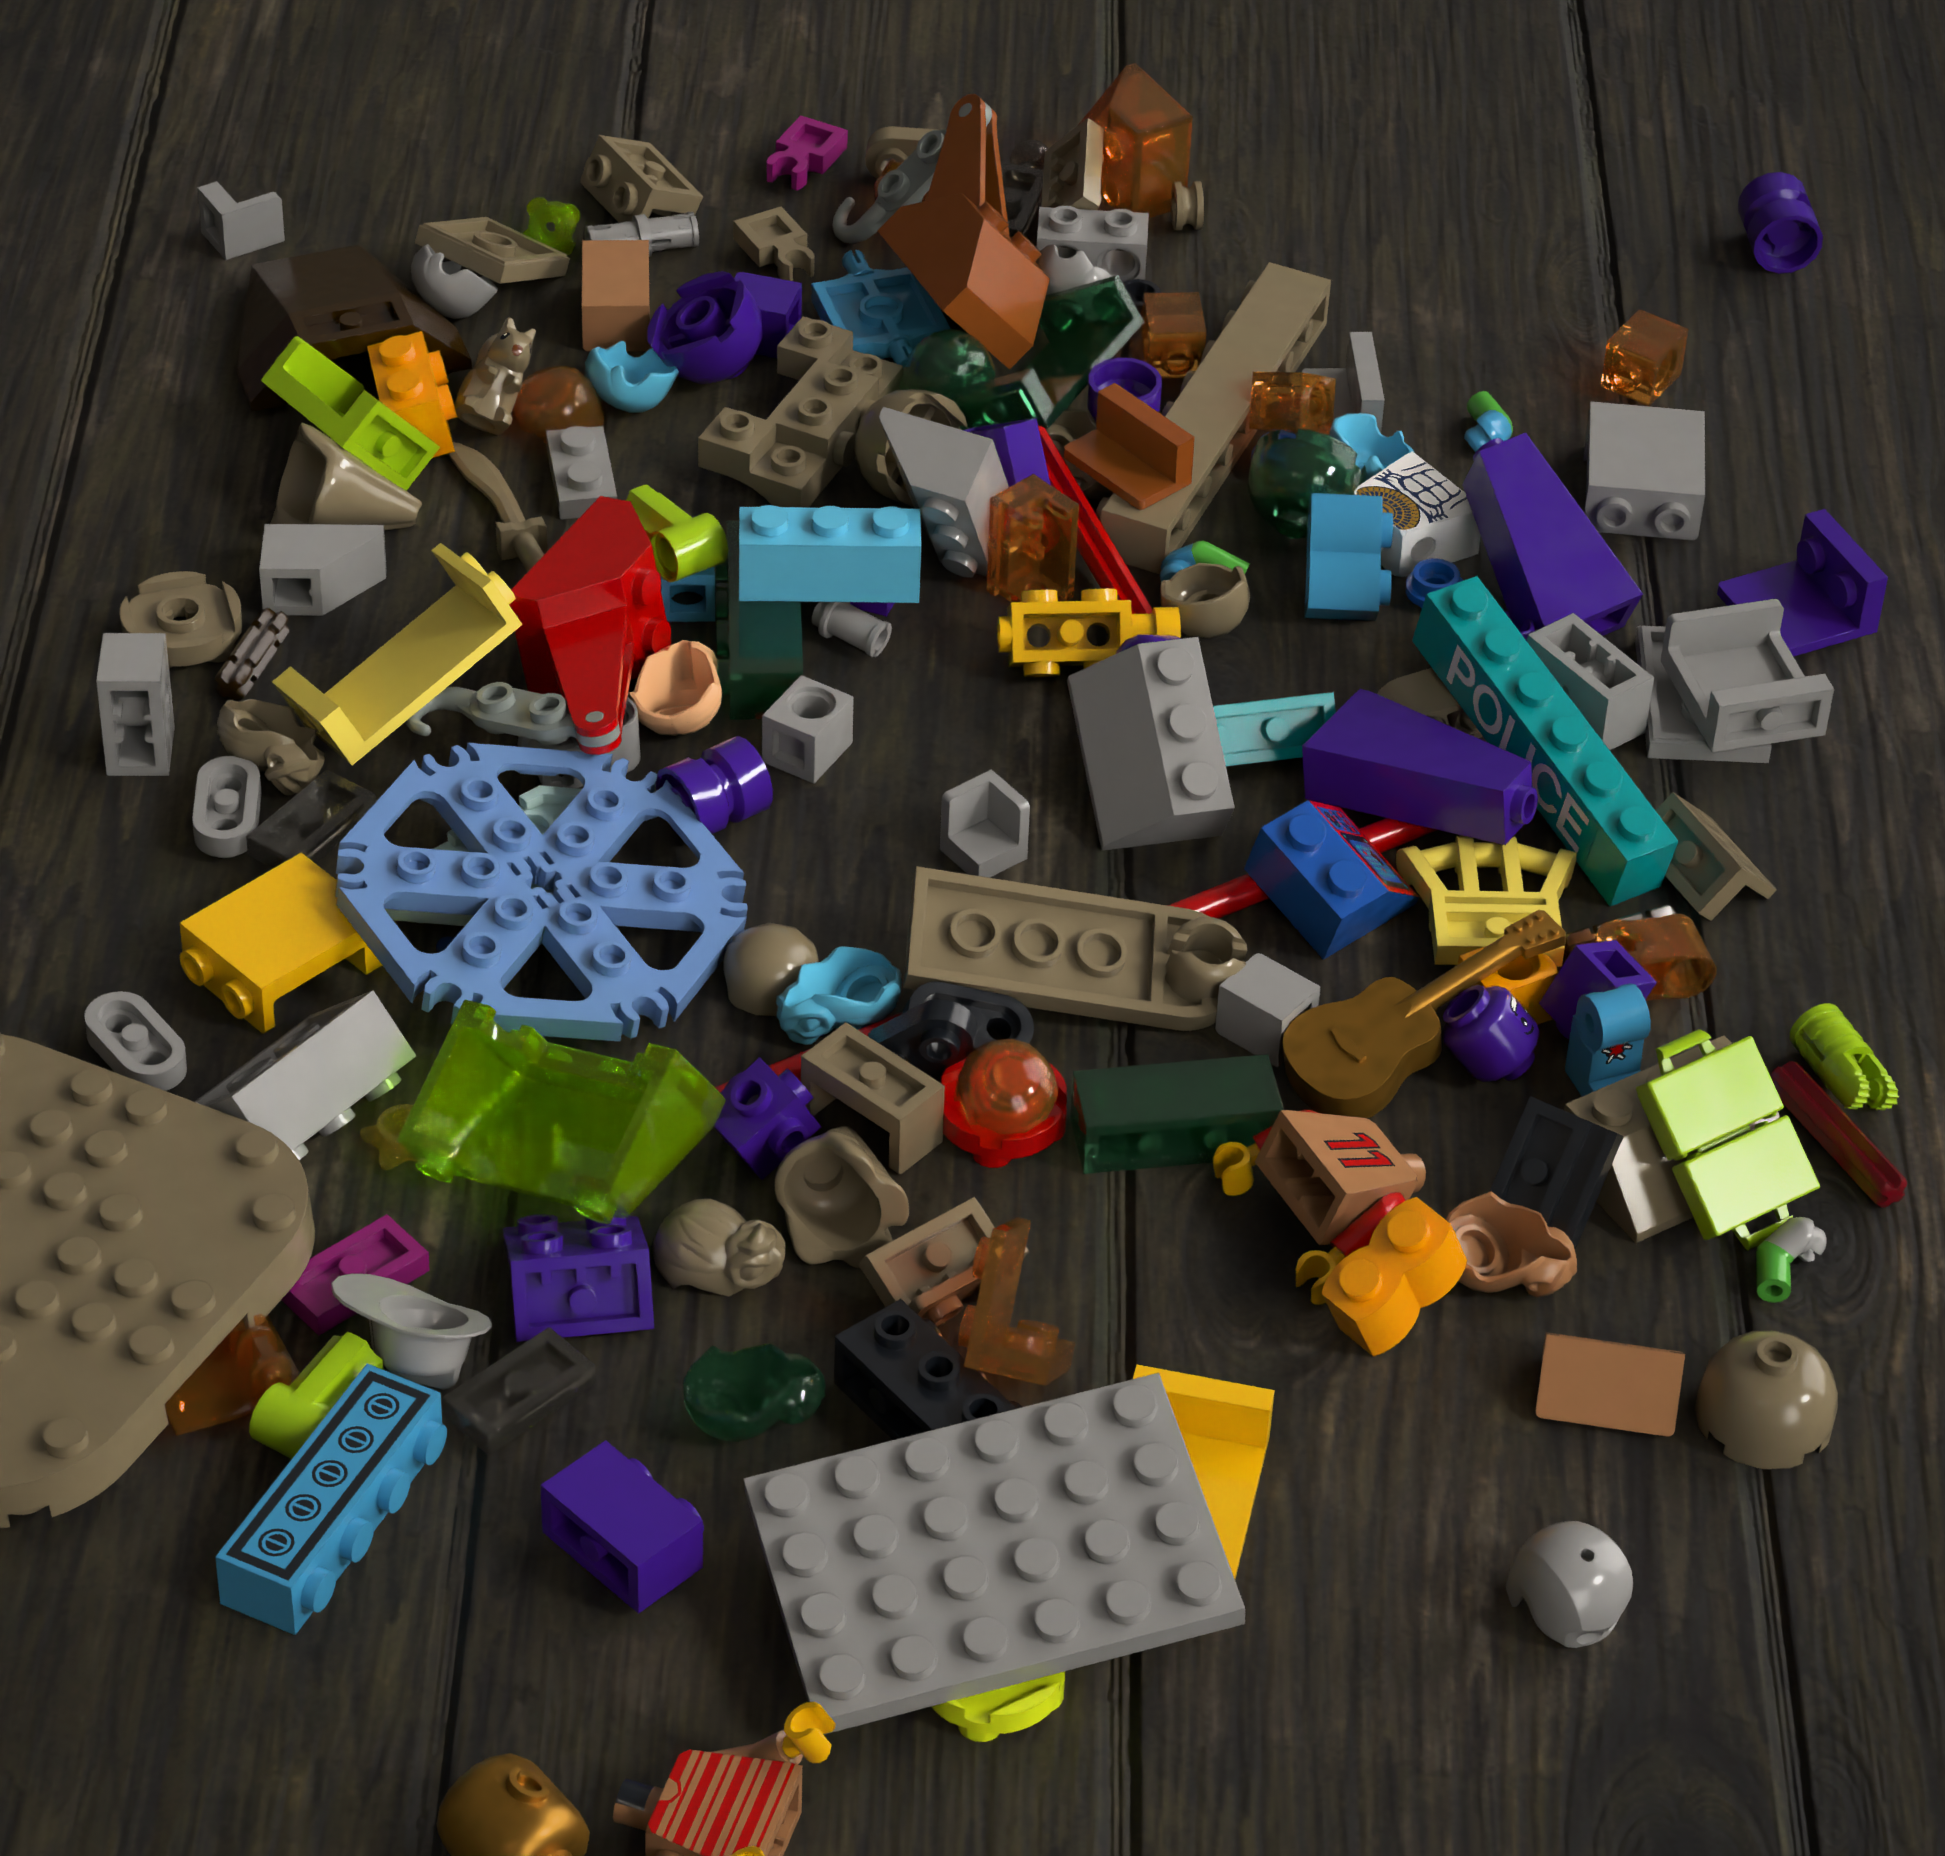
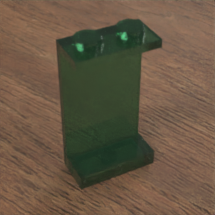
(1082, 331)

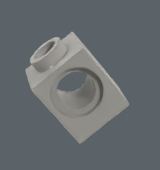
(807, 729)

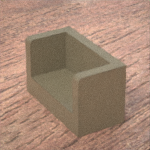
(878, 1087)

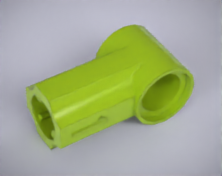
(679, 542)
(292, 1412)

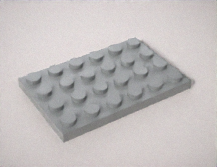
(992, 1552)

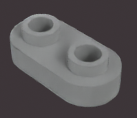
(226, 805)
(135, 1040)

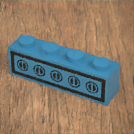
(331, 1499)

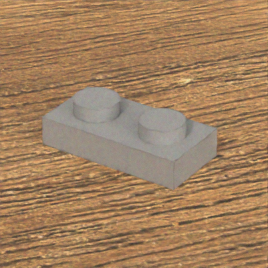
(579, 468)

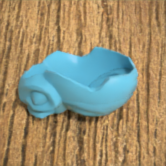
(844, 987)

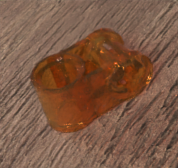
(1668, 951)

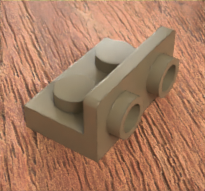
(1075, 169)
(636, 180)

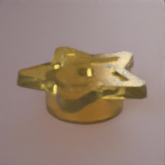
(385, 1136)

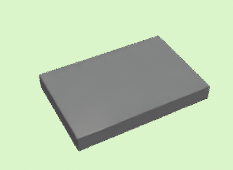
(1669, 726)

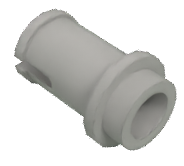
(852, 626)

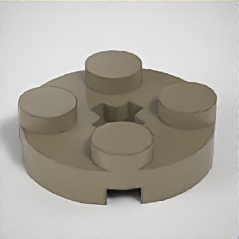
(210, 614)

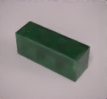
(1170, 1111)

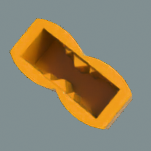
(1404, 1268)

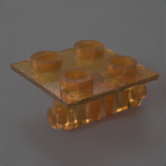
(232, 1378)

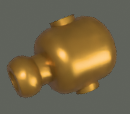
(509, 1811)

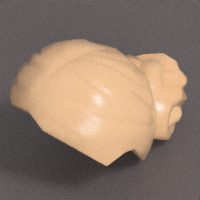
(678, 689)

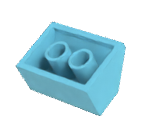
(829, 554)

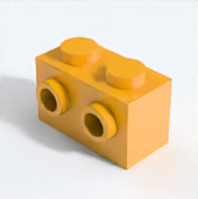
(410, 386)

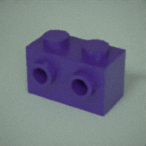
(622, 1526)

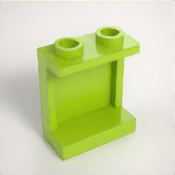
(366, 430)

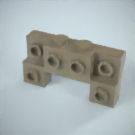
(812, 428)

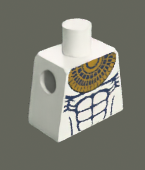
(1428, 515)

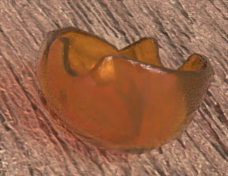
(557, 400)
(1006, 1086)

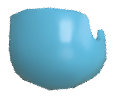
(629, 381)
(1372, 447)

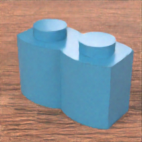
(1345, 557)

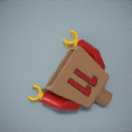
(1332, 1174)

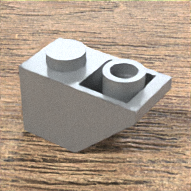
(319, 565)

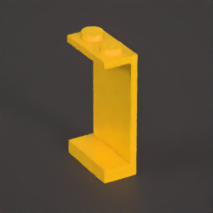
(1227, 1442)

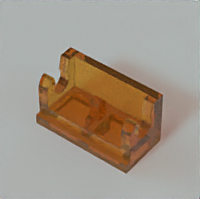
(1032, 540)

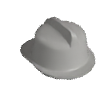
(411, 1329)

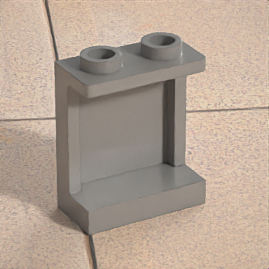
(1645, 470)
(1743, 677)

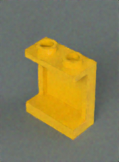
(270, 940)

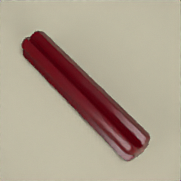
(1838, 1135)

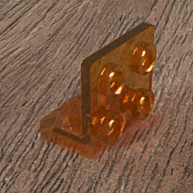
(1022, 1353)

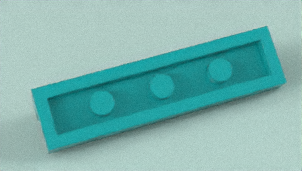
(1271, 727)

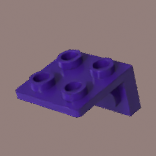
(1826, 593)
(578, 1276)

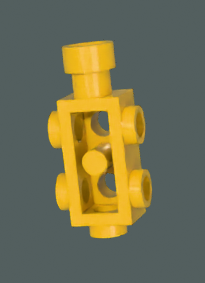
(1068, 626)

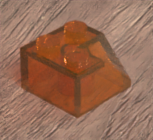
(1142, 143)

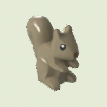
(494, 382)

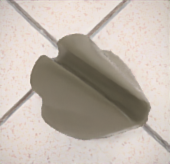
(336, 487)
(838, 1198)

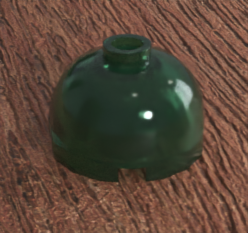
(1291, 469)

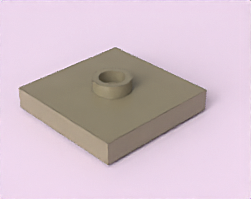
(493, 250)

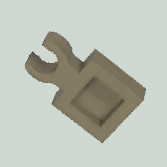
(776, 240)

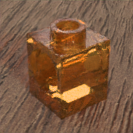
(1173, 332)
(1644, 357)
(1292, 402)

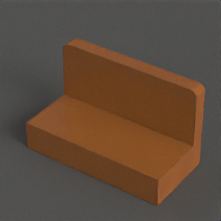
(1134, 450)

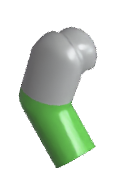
(1773, 1256)

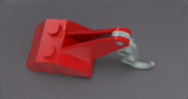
(586, 631)

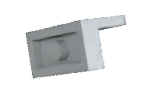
(1359, 384)

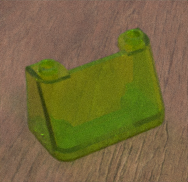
(556, 1116)

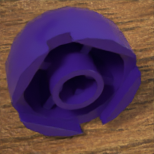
(709, 330)

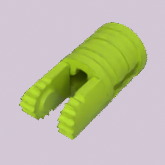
(1842, 1059)

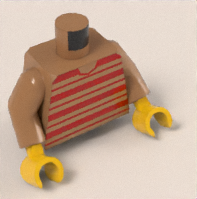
(732, 1797)

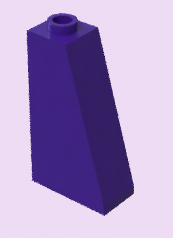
(1543, 542)
(1417, 771)

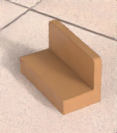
(1609, 1384)

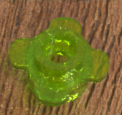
(562, 215)

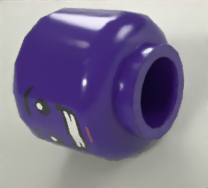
(1490, 1033)

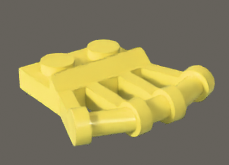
(1476, 918)

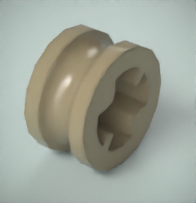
(1187, 205)

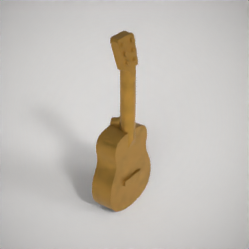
(1361, 1049)

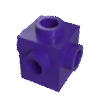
(765, 1116)

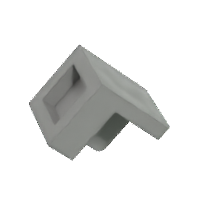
(240, 226)
(984, 825)
(1261, 1004)

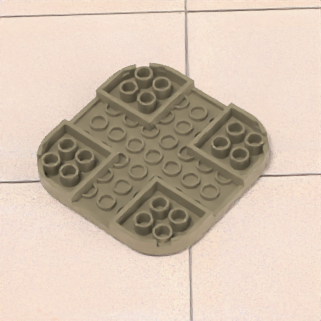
(123, 1262)

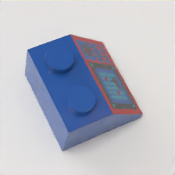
(1326, 876)

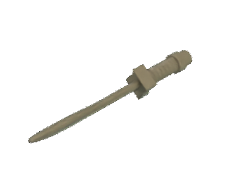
(514, 535)

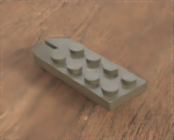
(1070, 949)

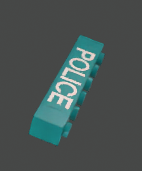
(1528, 713)

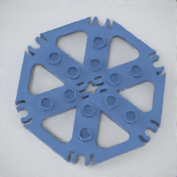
(513, 919)

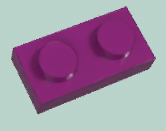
(376, 1250)

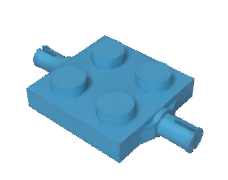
(881, 308)

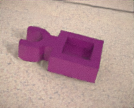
(806, 148)

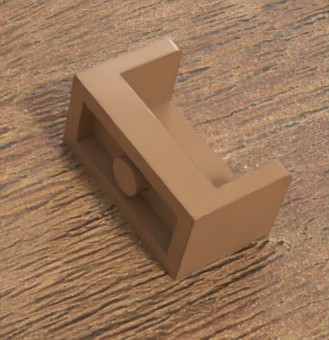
(615, 293)

